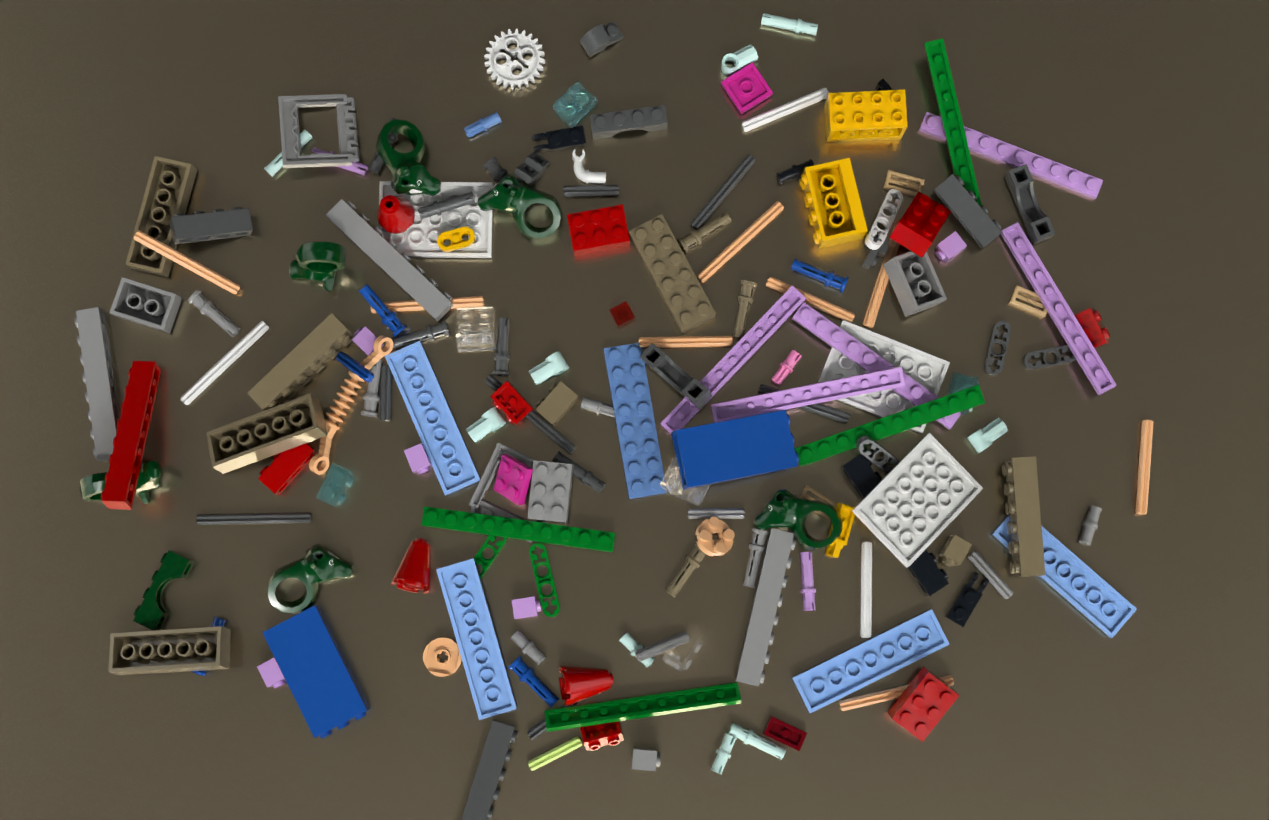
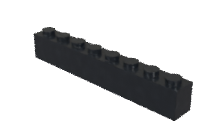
(924, 567)

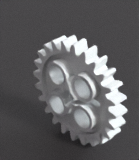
(525, 45)

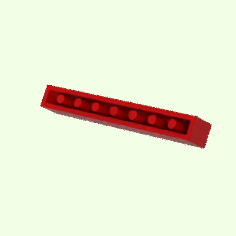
(131, 435)

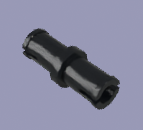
(794, 172)

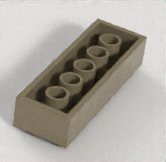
(164, 196)
(671, 274)
(301, 363)
(266, 433)
(1024, 517)
(169, 650)

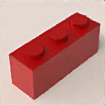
(286, 467)

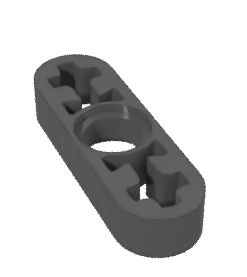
(1036, 354)
(999, 362)
(876, 447)

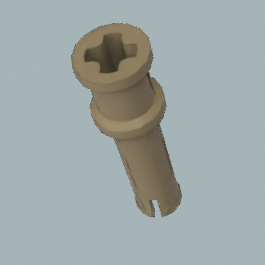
(696, 236)
(745, 300)
(692, 560)

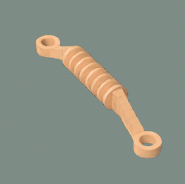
(331, 426)

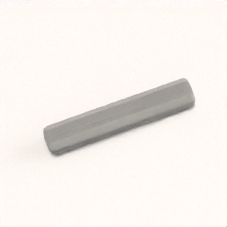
(720, 513)
(990, 574)
(661, 646)

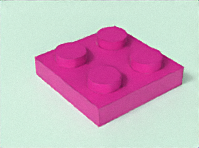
(746, 88)
(513, 479)

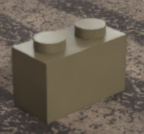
(556, 403)
(954, 551)

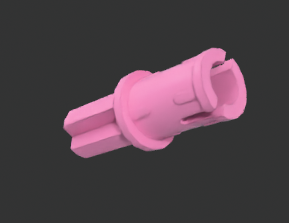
(786, 367)

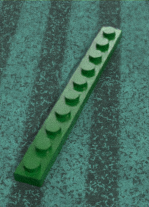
(951, 115)
(890, 424)
(518, 529)
(642, 707)

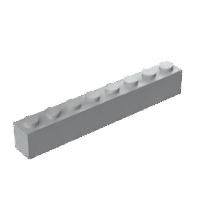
(390, 260)
(98, 379)
(764, 607)

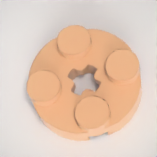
(721, 530)
(433, 663)

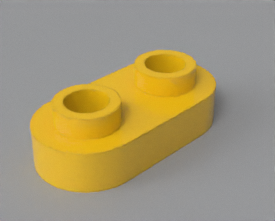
(455, 237)

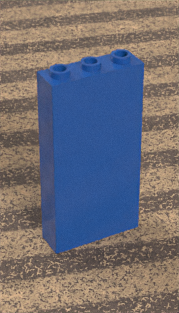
(734, 449)
(316, 672)

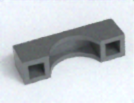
(611, 123)
(1022, 189)
(675, 376)

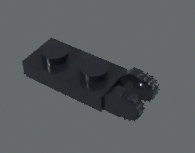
(560, 139)
(966, 601)

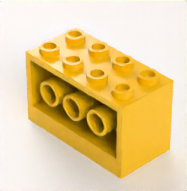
(865, 116)
(844, 197)

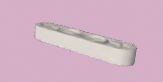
(882, 218)

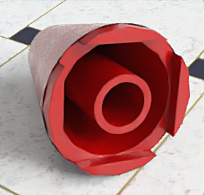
(395, 214)
(414, 568)
(582, 683)

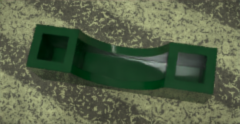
(151, 611)

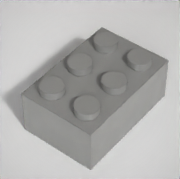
(914, 282)
(145, 305)
(550, 491)

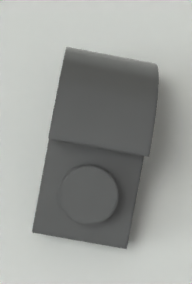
(600, 37)
(532, 168)
(872, 257)

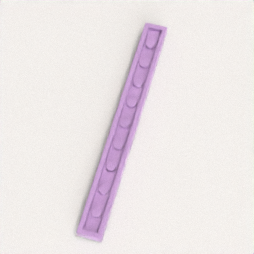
(1016, 157)
(1058, 309)
(738, 356)
(864, 357)
(808, 394)

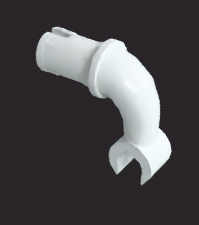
(585, 175)

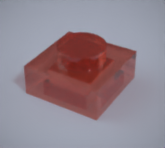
(622, 314)

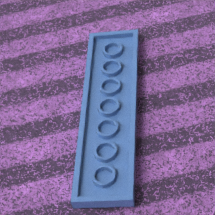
(634, 420)

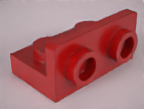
(1092, 327)
(511, 403)
(600, 735)

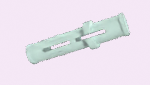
(789, 24)
(276, 164)
(757, 741)

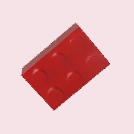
(920, 224)
(598, 230)
(923, 704)

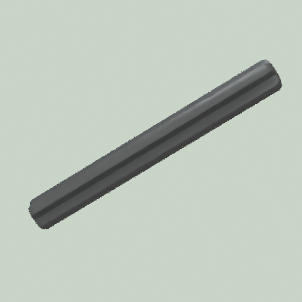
(723, 191)
(817, 408)

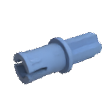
(482, 124)

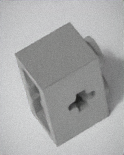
(645, 758)

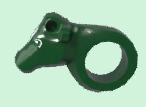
(407, 171)
(514, 197)
(318, 263)
(149, 475)
(791, 511)
(314, 568)

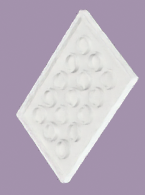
(422, 236)
(918, 365)
(917, 500)

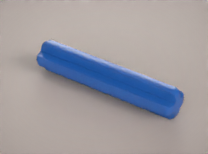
(355, 367)

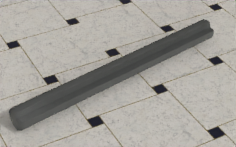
(538, 421)
(253, 518)

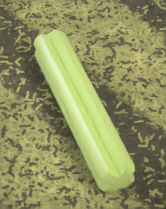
(555, 753)

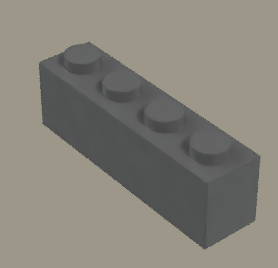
(967, 211)
(211, 226)

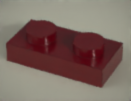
(785, 733)

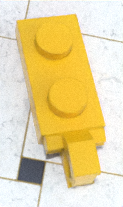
(847, 516)

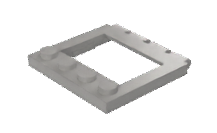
(291, 133)
(482, 506)

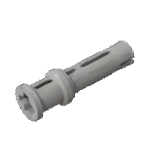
(207, 308)
(371, 396)
(757, 547)

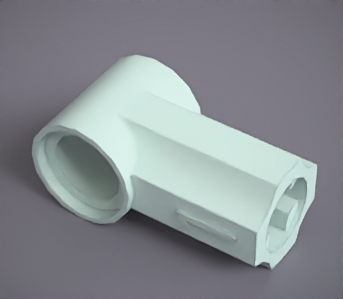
(739, 58)
(552, 366)
(490, 422)
(984, 437)

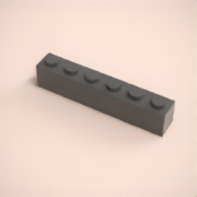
(490, 771)

